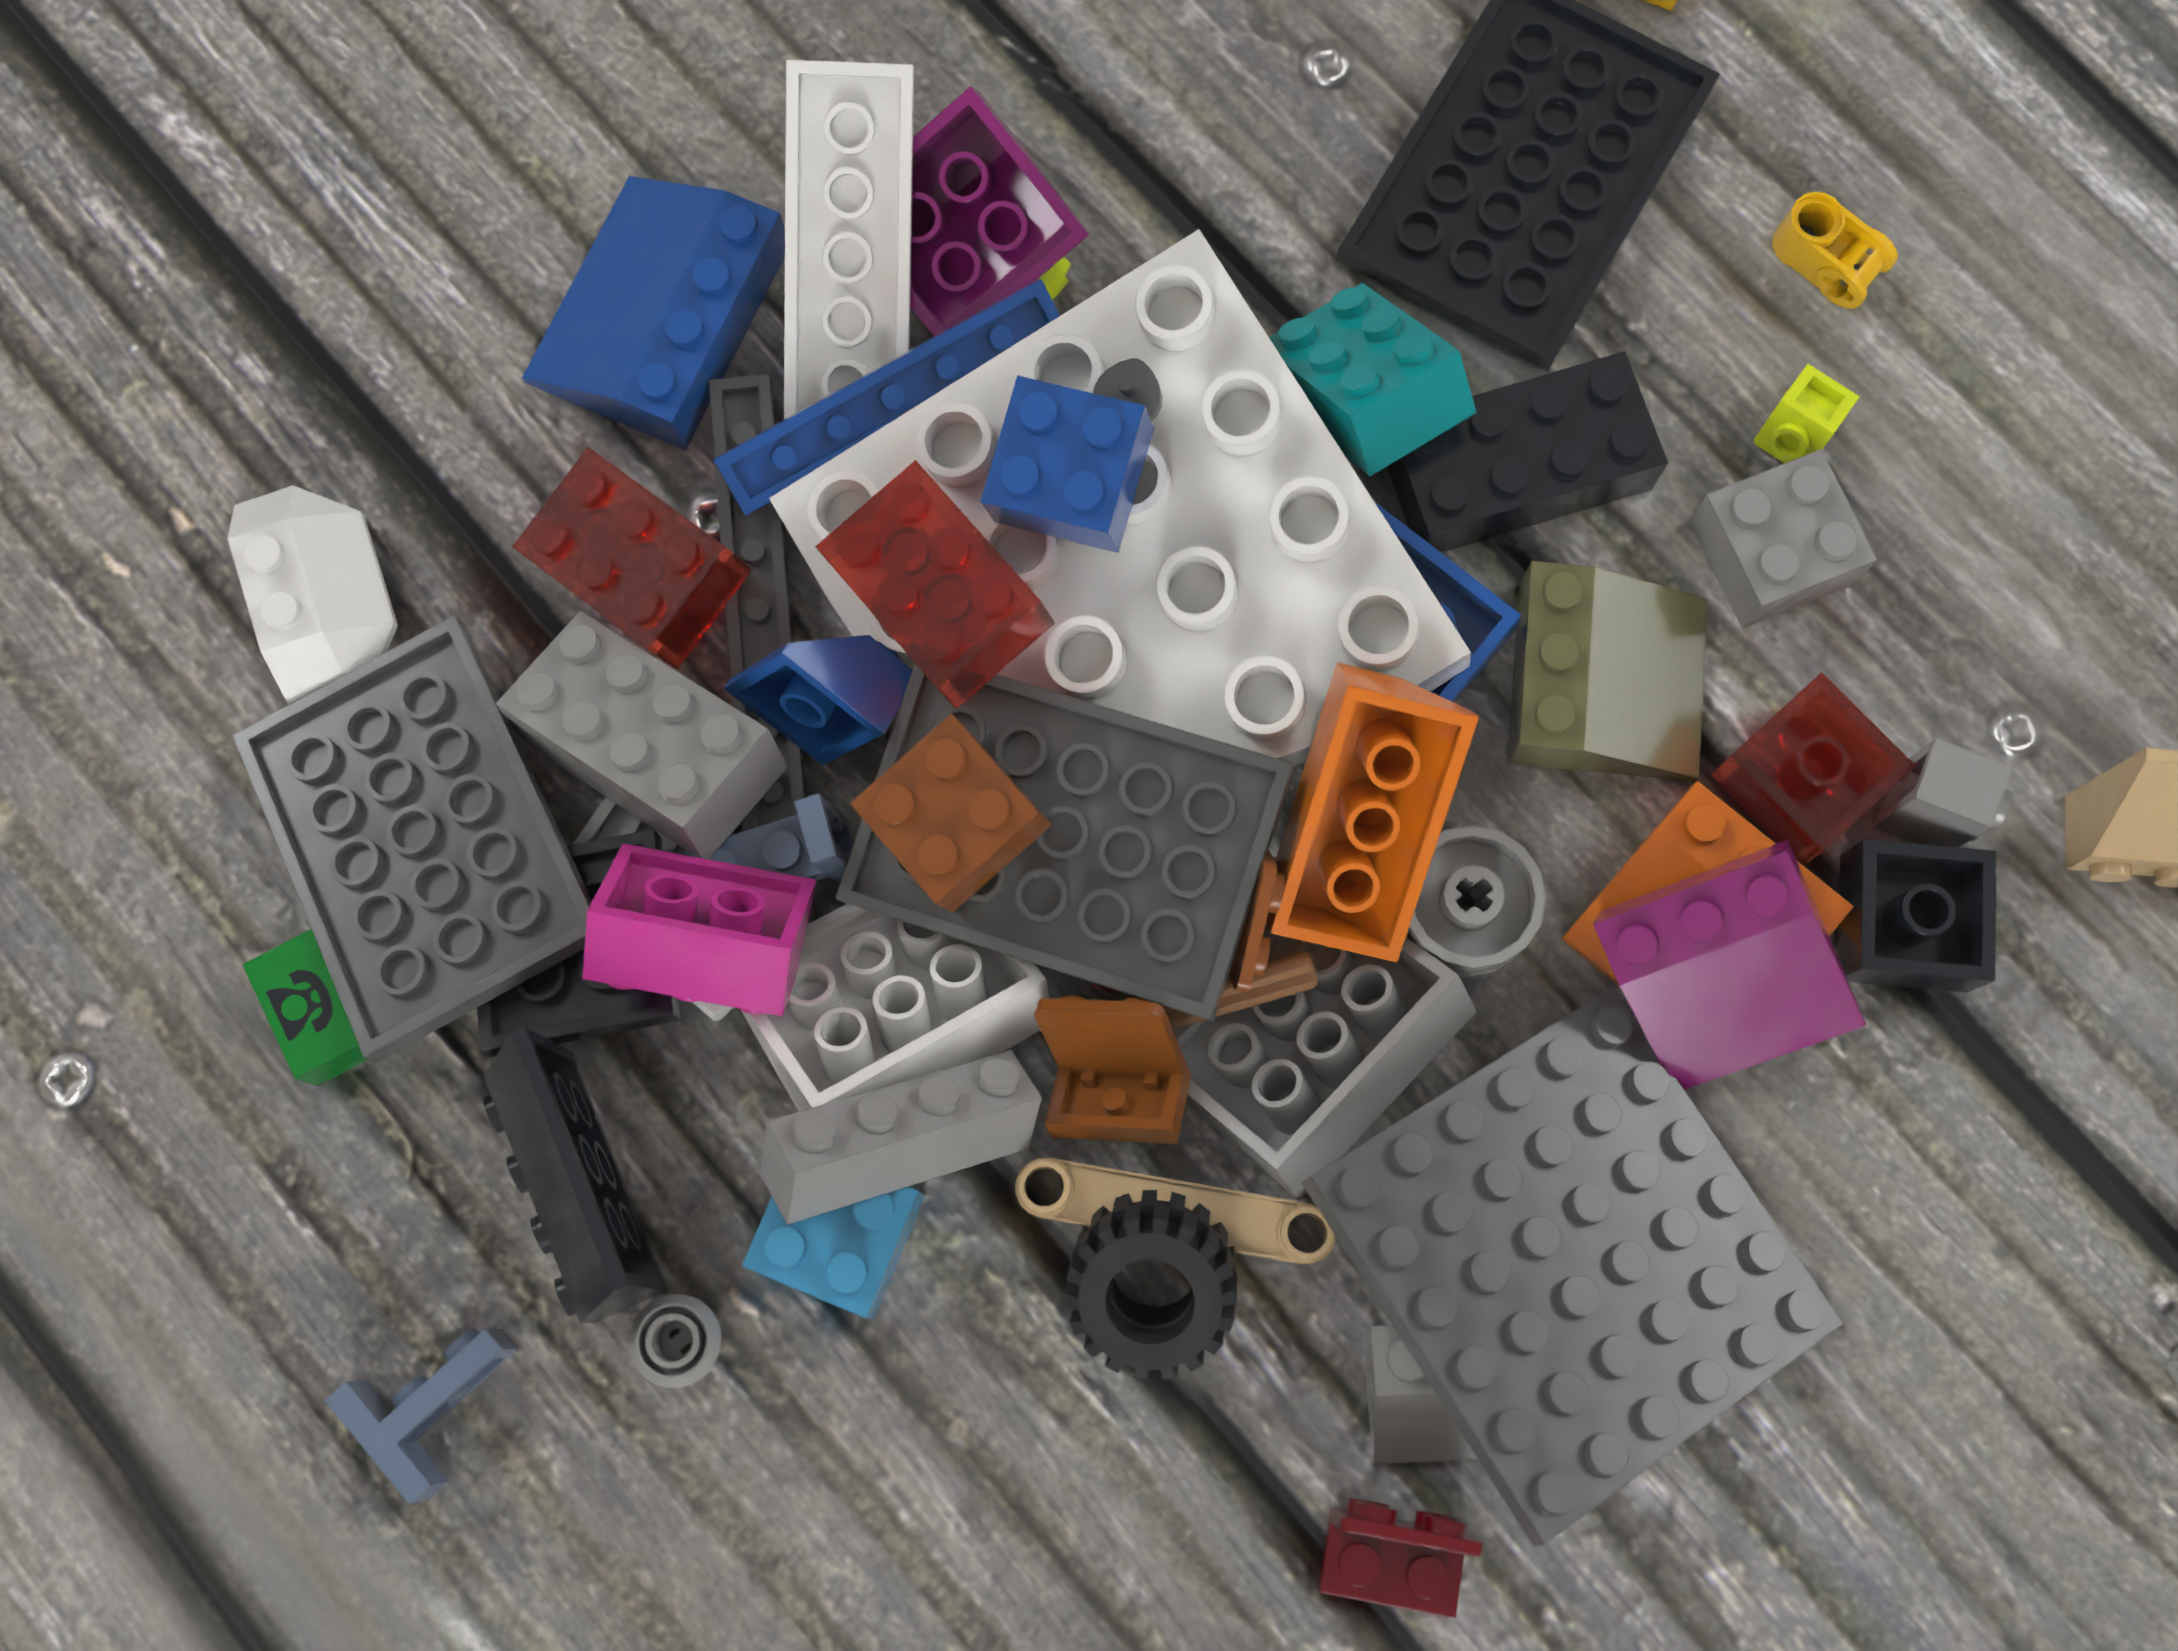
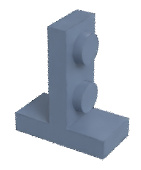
(804, 845)
(393, 1435)

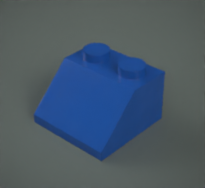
(826, 692)

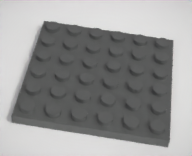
(1572, 1263)

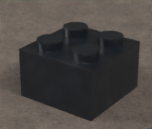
(1918, 915)

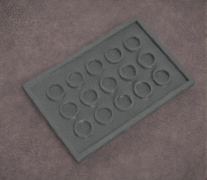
(416, 839)
(1143, 853)

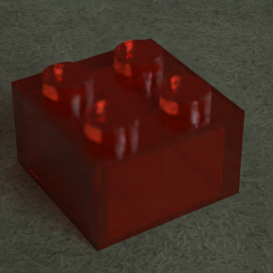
(1813, 769)

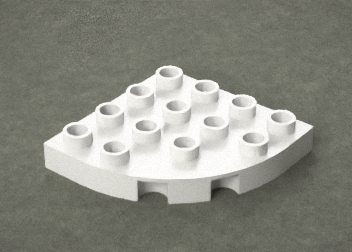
(1243, 547)

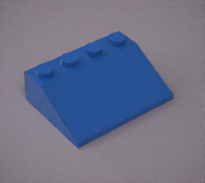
(660, 306)

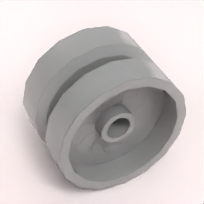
(1505, 895)

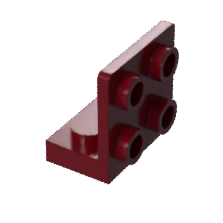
(1395, 1560)

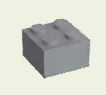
(1782, 538)

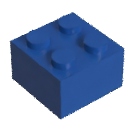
(1067, 463)

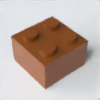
(950, 814)

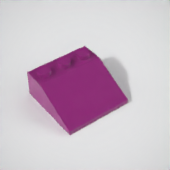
(979, 215)
(1729, 967)

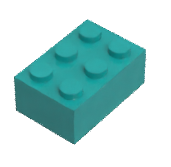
(1375, 376)

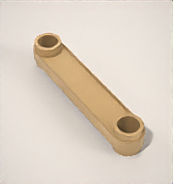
(1254, 1222)

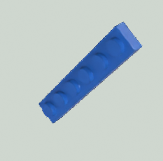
(855, 411)

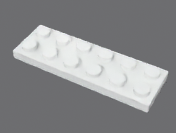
(846, 223)

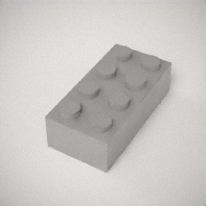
(643, 735)

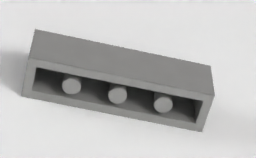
(898, 1135)

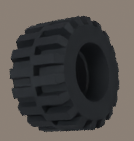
(1144, 1334)

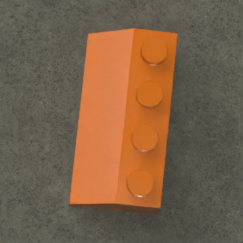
(1369, 812)

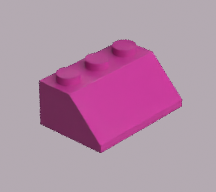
(698, 930)

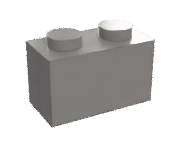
(1947, 797)

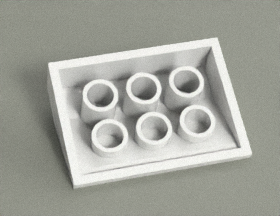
(892, 1005)

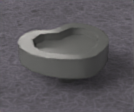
(1131, 382)

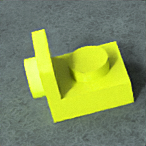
(1805, 416)

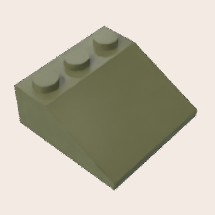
(1607, 674)

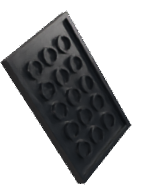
(1528, 171)

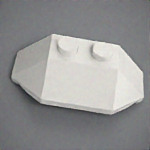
(310, 587)

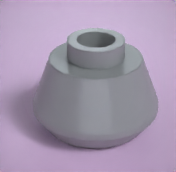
(661, 1356)

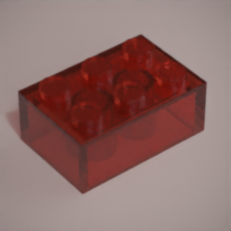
(632, 558)
(936, 584)

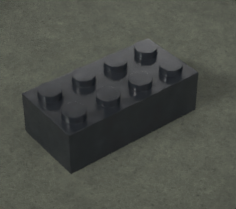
(1532, 456)

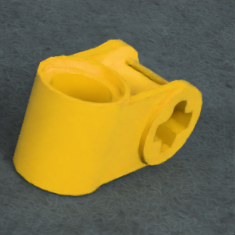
(1835, 250)

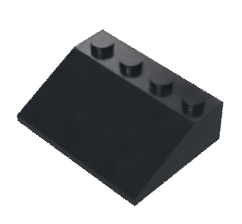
(570, 1178)

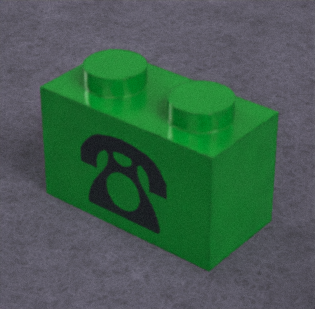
(304, 1010)

